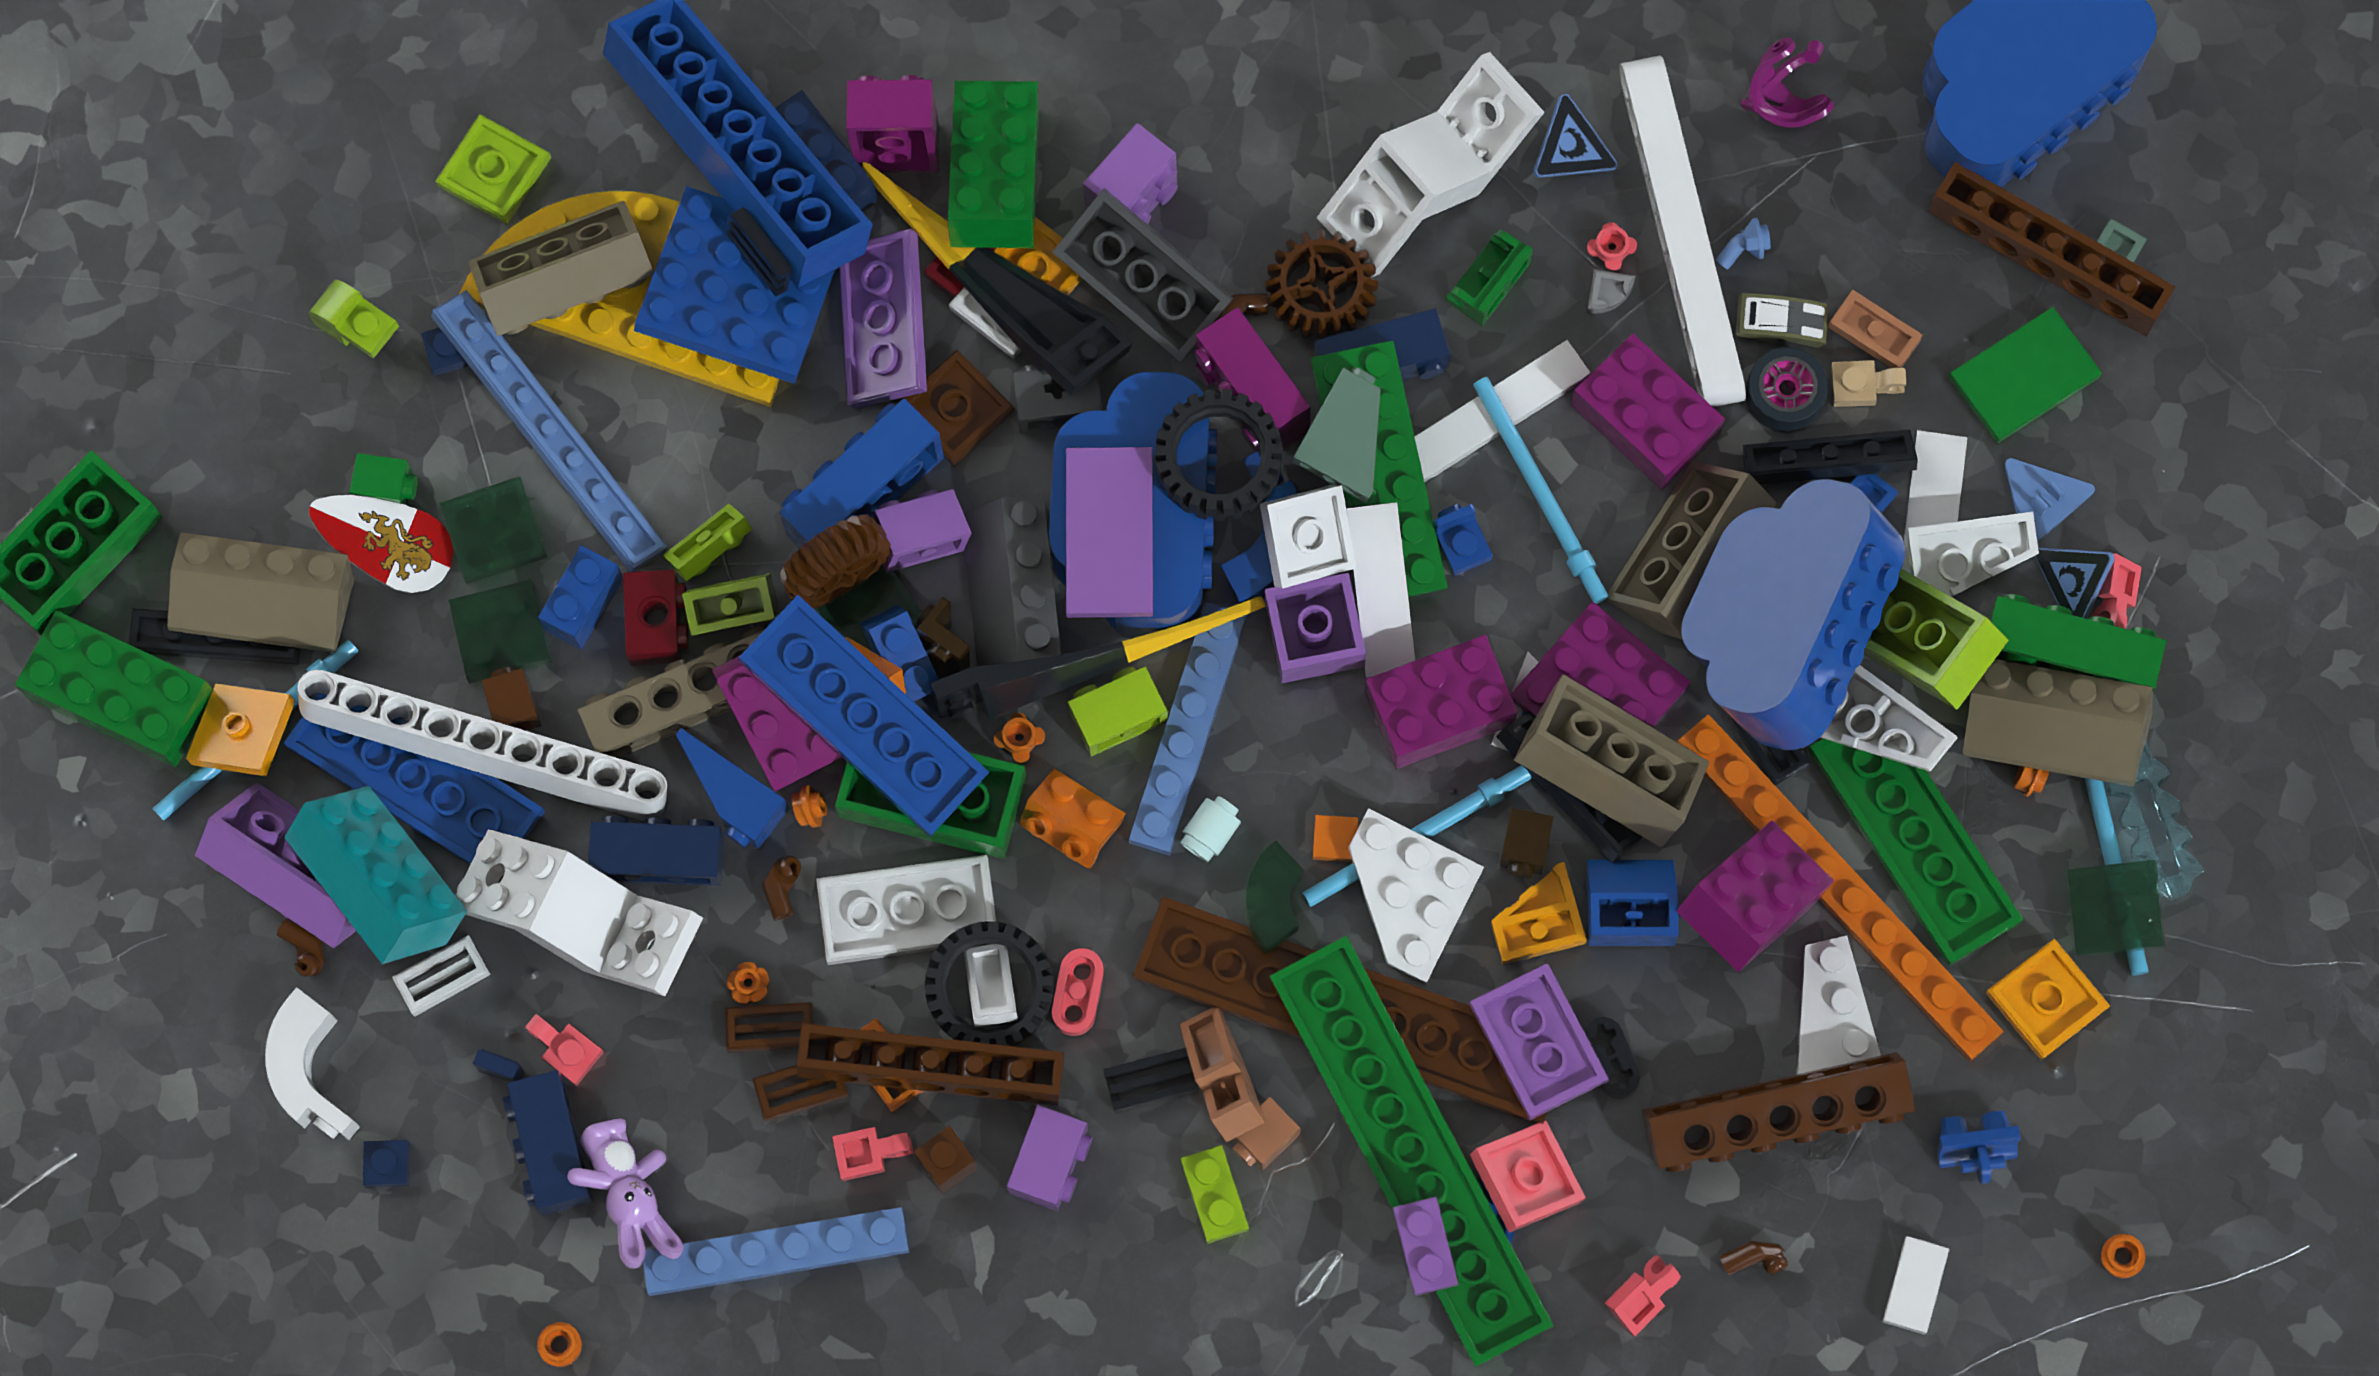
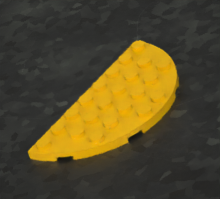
(612, 320)

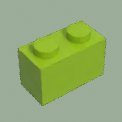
(731, 604)
(1117, 710)

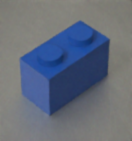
(581, 597)
(896, 640)

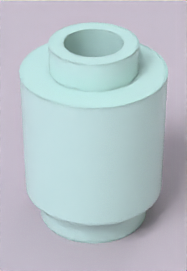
(1210, 828)

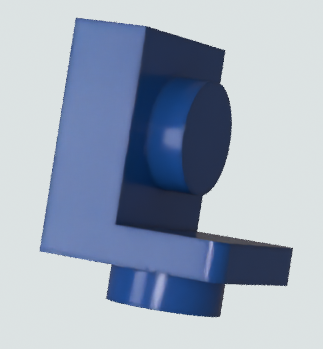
(1461, 538)

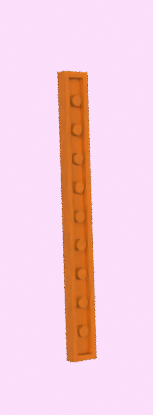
(1848, 896)

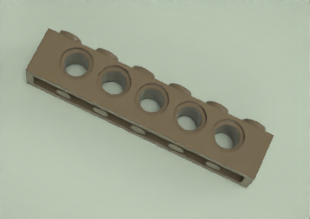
(642, 695)

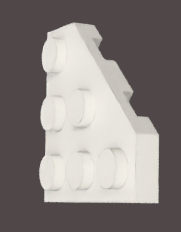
(1410, 891)

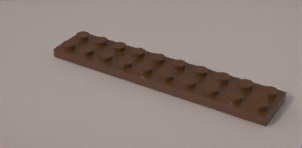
(1226, 969)

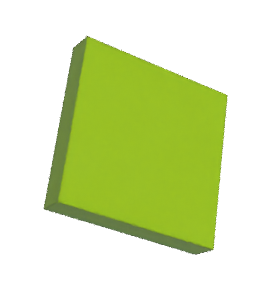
(493, 169)

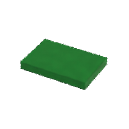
(2025, 375)

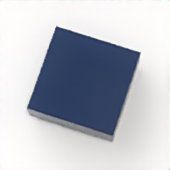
(498, 1066)

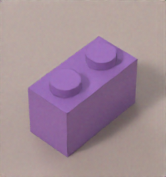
(923, 528)
(1048, 1158)
(1425, 1246)

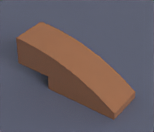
(1221, 1074)

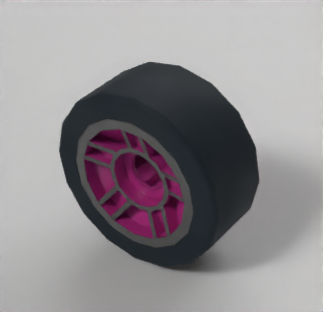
(1802, 375)

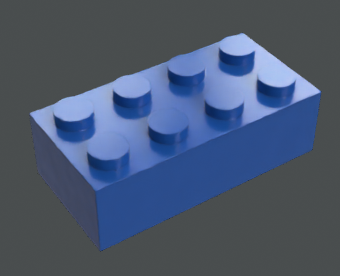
(868, 474)

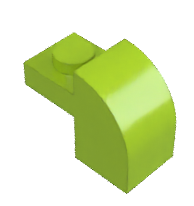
(352, 318)

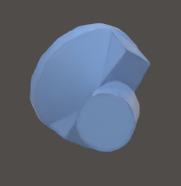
(1753, 238)

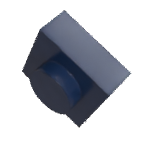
(441, 352)
(386, 1163)

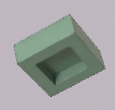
(2122, 240)

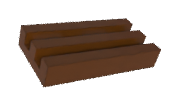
(765, 1010)
(797, 1105)

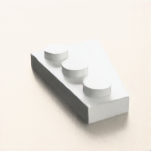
(1969, 551)
(1833, 1009)

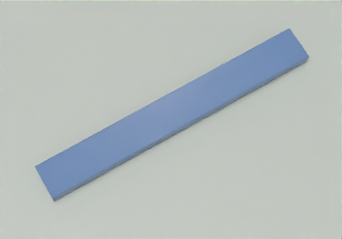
(549, 432)

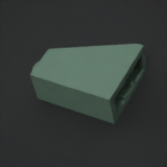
(1344, 435)

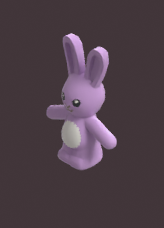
(629, 1198)

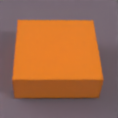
(1333, 837)

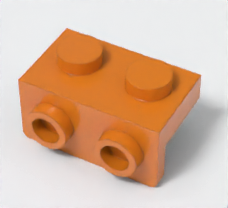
(1070, 818)

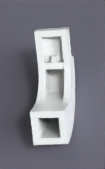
(288, 1058)

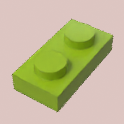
(707, 542)
(1214, 1194)

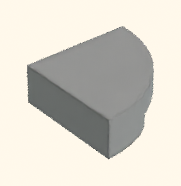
(1608, 290)

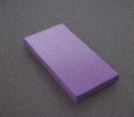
(883, 321)
(1109, 532)

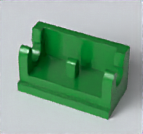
(1490, 277)

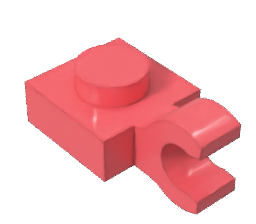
(2119, 591)
(567, 1051)
(863, 1152)
(1639, 1296)

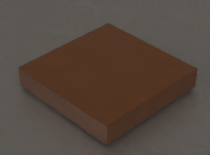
(960, 406)

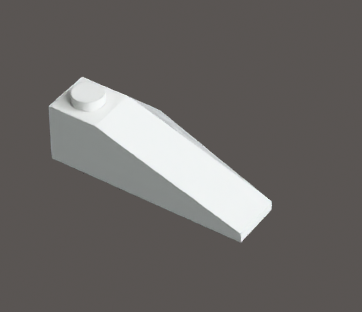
(1887, 724)

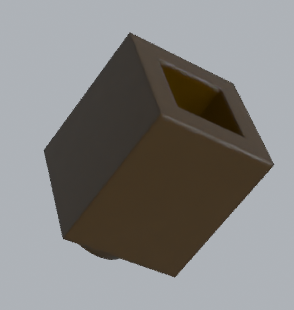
(1526, 843)

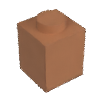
(1269, 1139)

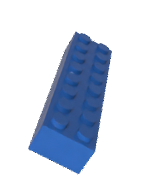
(736, 137)

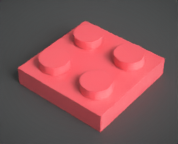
(1527, 1176)

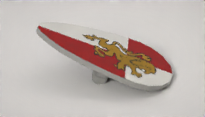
(385, 540)

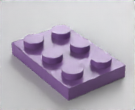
(1538, 1041)

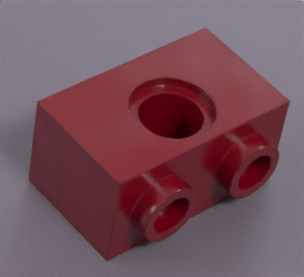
(642, 595)

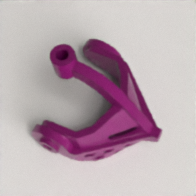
(1767, 84)

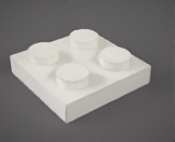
(1308, 536)

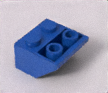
(1632, 903)

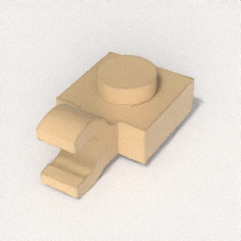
(1857, 383)

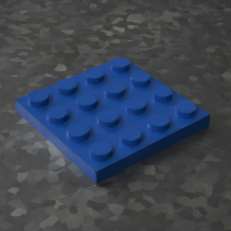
(717, 303)

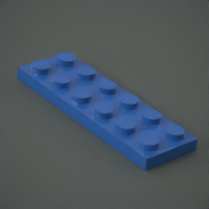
(863, 715)
(426, 794)

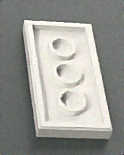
(902, 907)

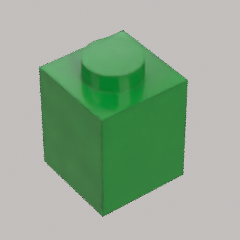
(383, 479)

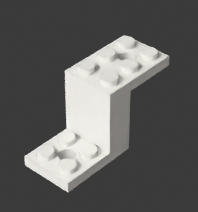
(1432, 162)
(577, 912)

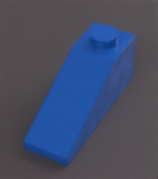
(742, 802)

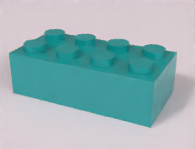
(375, 874)

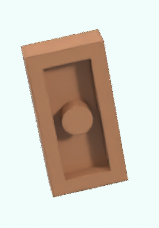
(1875, 330)

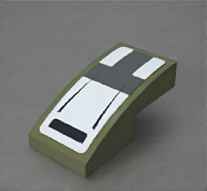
(1783, 318)

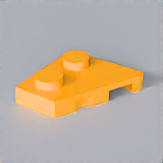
(1540, 920)

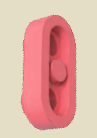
(1077, 993)

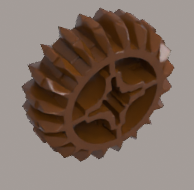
(1337, 278)
(836, 561)

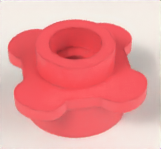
(1612, 234)

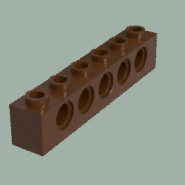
(2051, 249)
(930, 1064)
(1669, 1122)

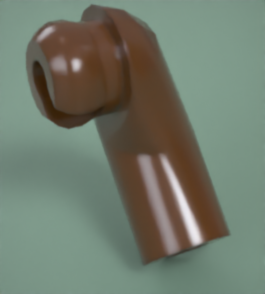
(1248, 304)
(778, 884)
(308, 948)
(1755, 1252)

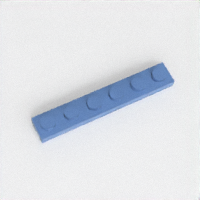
(1186, 735)
(777, 1251)

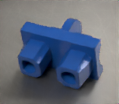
(1980, 1149)

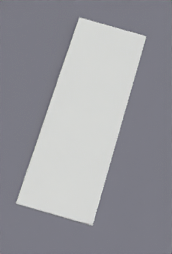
(1936, 482)
(1381, 587)

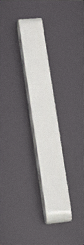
(1682, 231)
(470, 729)

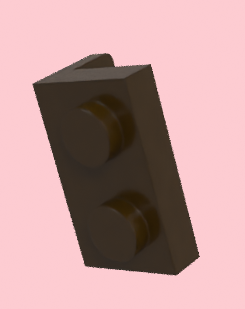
(944, 649)

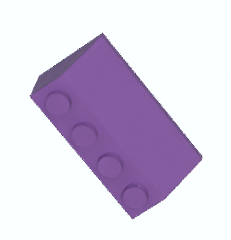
(250, 849)

